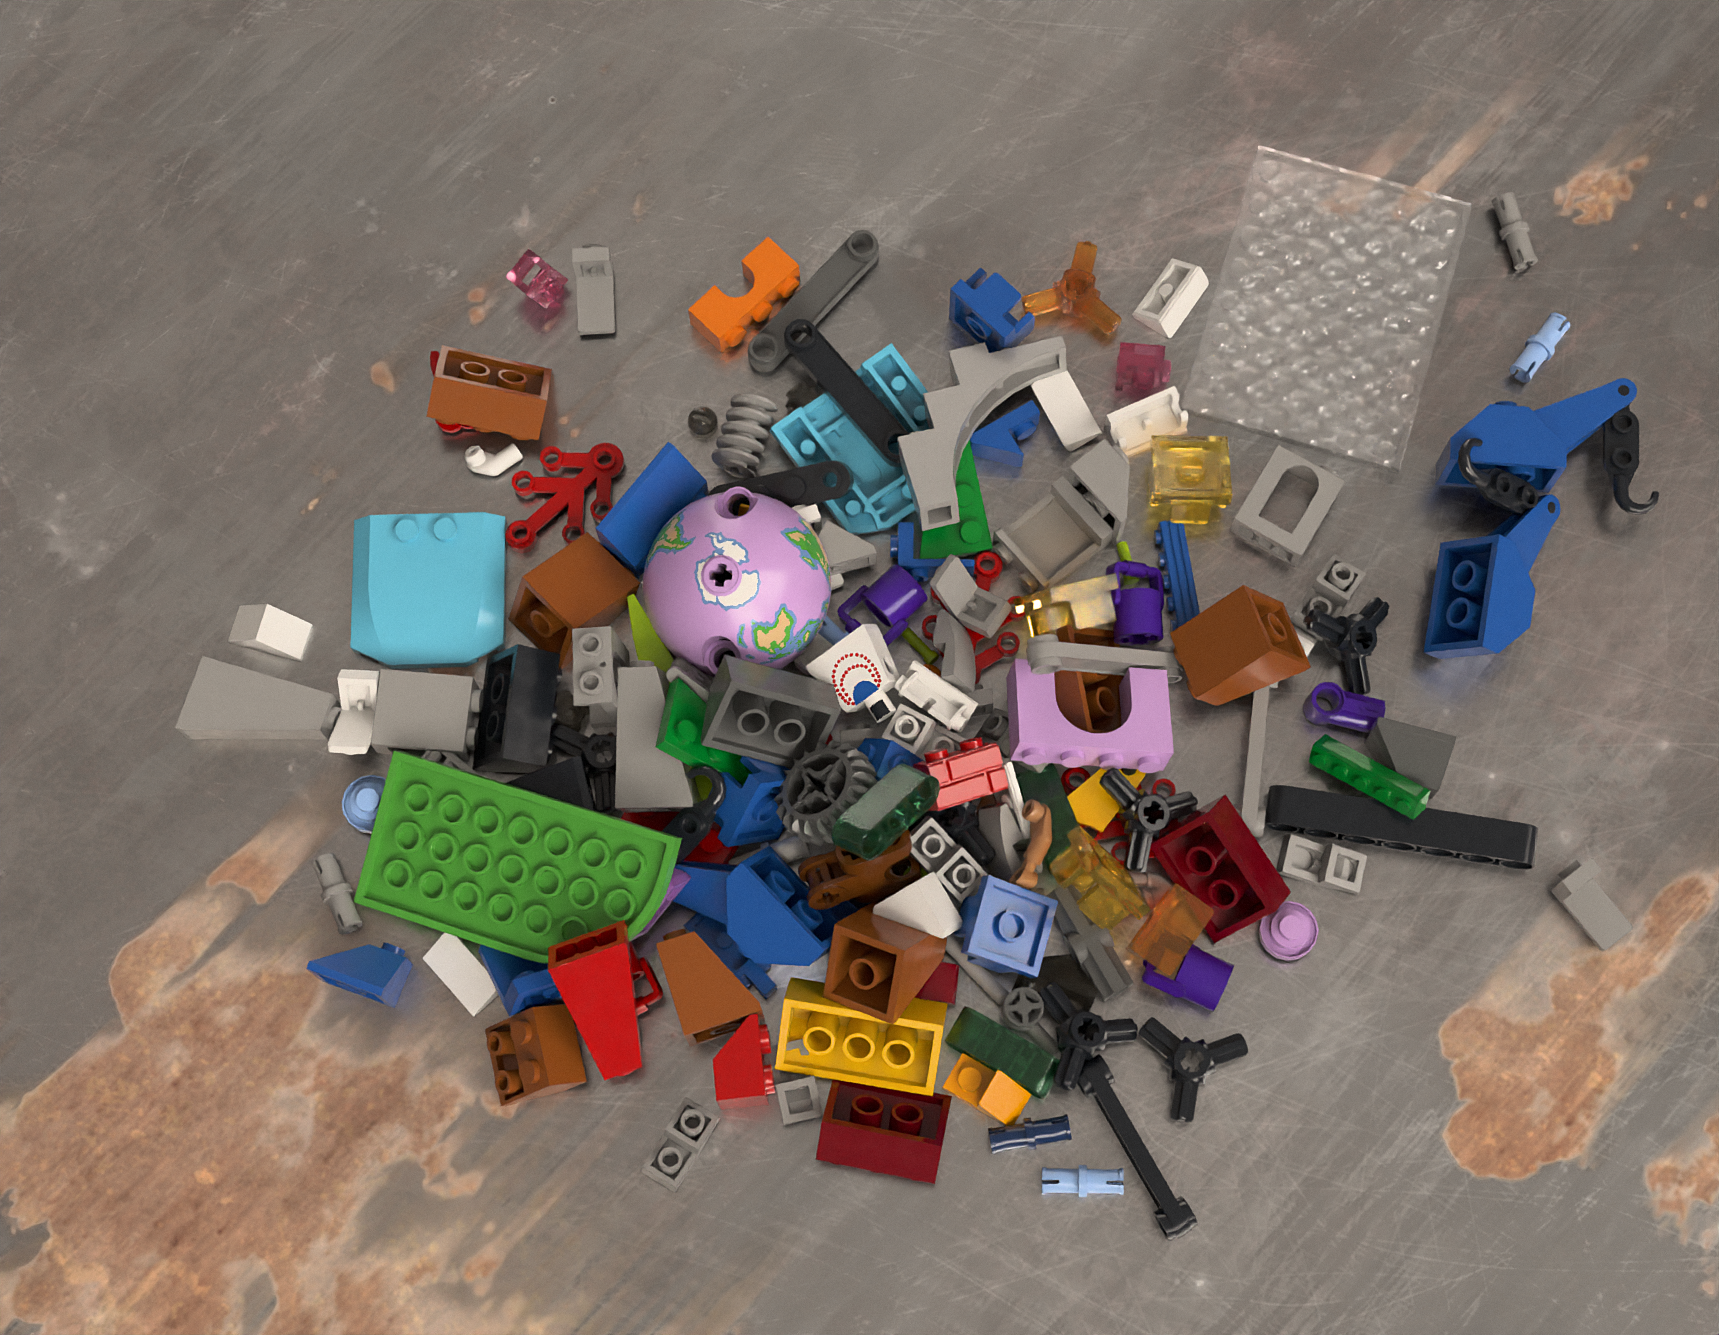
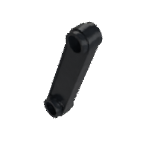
(845, 389)
(1173, 1214)

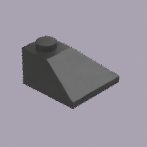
(1411, 751)

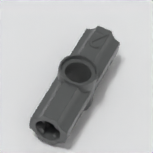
(1090, 944)

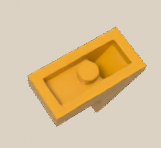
(987, 1090)

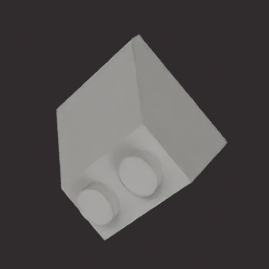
(1104, 483)

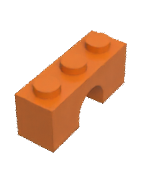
(726, 318)

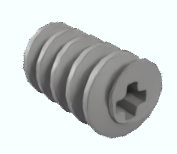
(741, 432)

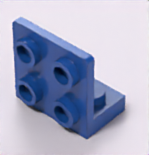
(519, 980)

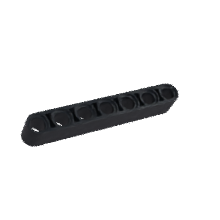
(1378, 825)

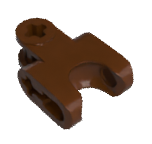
(855, 878)

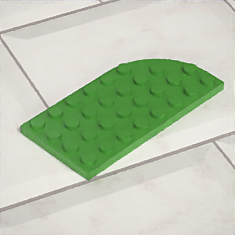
(507, 861)

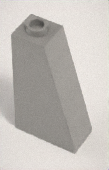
(252, 705)
(644, 774)

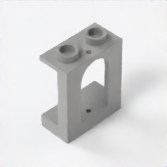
(1266, 534)
(595, 672)

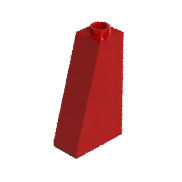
(599, 991)

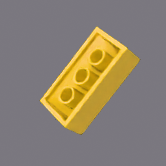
(859, 1046)

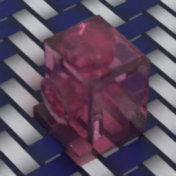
(545, 286)
(1141, 366)

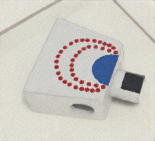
(860, 672)

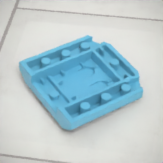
(824, 434)
(429, 588)

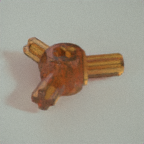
(1063, 297)

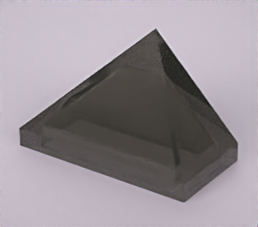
(1069, 977)

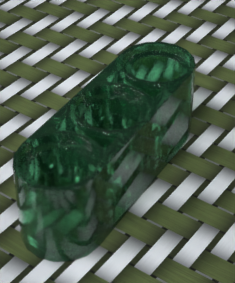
(1048, 789)
(885, 811)
(1003, 1050)

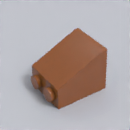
(571, 591)
(1238, 647)
(879, 963)
(703, 988)

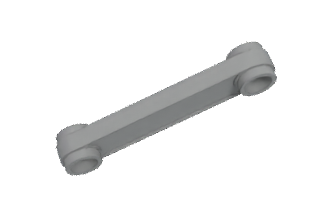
(1049, 655)
(1249, 811)

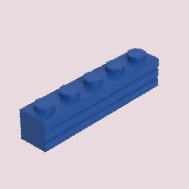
(1178, 572)

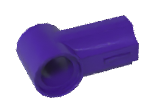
(1347, 710)

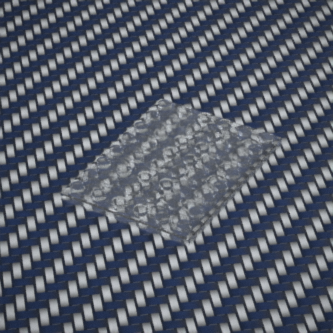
(1327, 309)

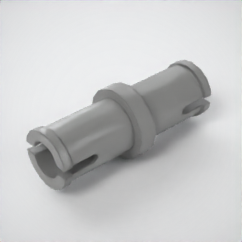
(1514, 230)
(336, 893)

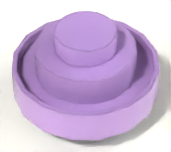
(1289, 931)

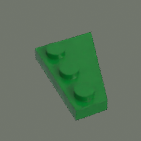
(972, 532)
(682, 732)

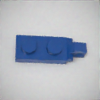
(716, 937)

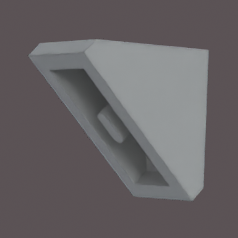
(845, 550)

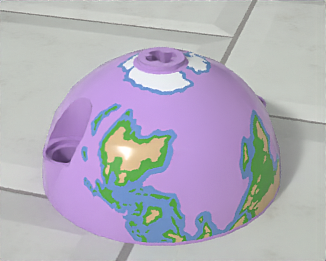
(775, 588)

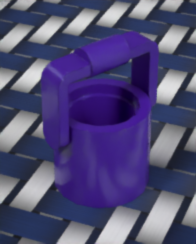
(889, 599)
(1137, 609)
(1198, 979)

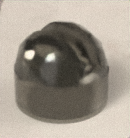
(700, 428)

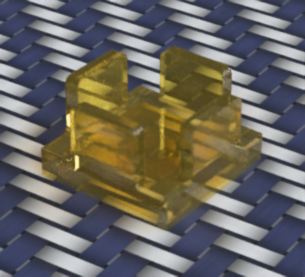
(1190, 475)
(1076, 604)
(1115, 889)

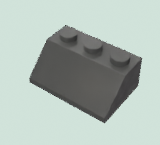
(767, 712)

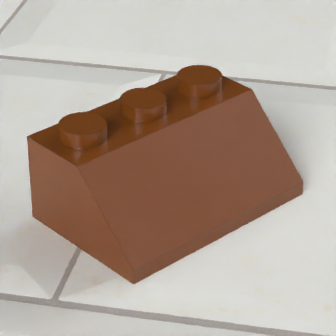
(489, 393)
(1088, 698)

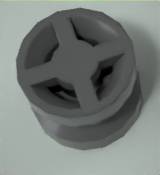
(1022, 1001)

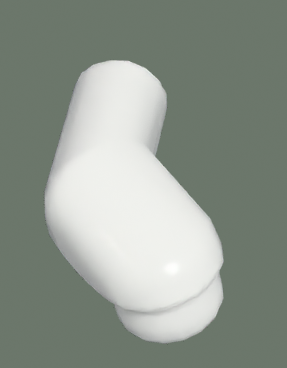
(489, 463)

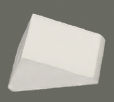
(270, 631)
(923, 907)

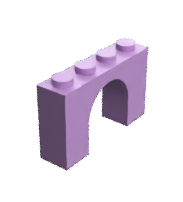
(1045, 736)

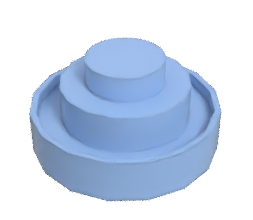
(362, 802)

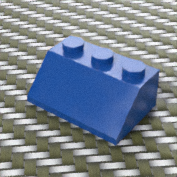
(648, 505)

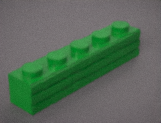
(1369, 776)

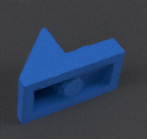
(997, 440)

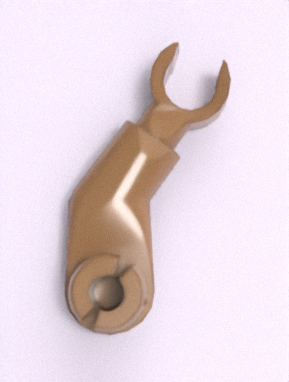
(1040, 838)

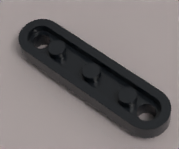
(796, 486)

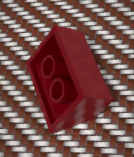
(1222, 866)
(884, 1130)

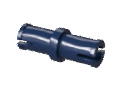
(1029, 1134)

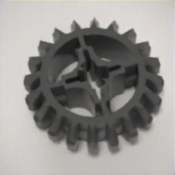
(802, 796)

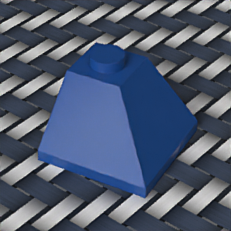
(366, 972)

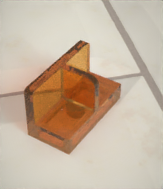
(1170, 929)

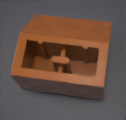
(535, 1054)

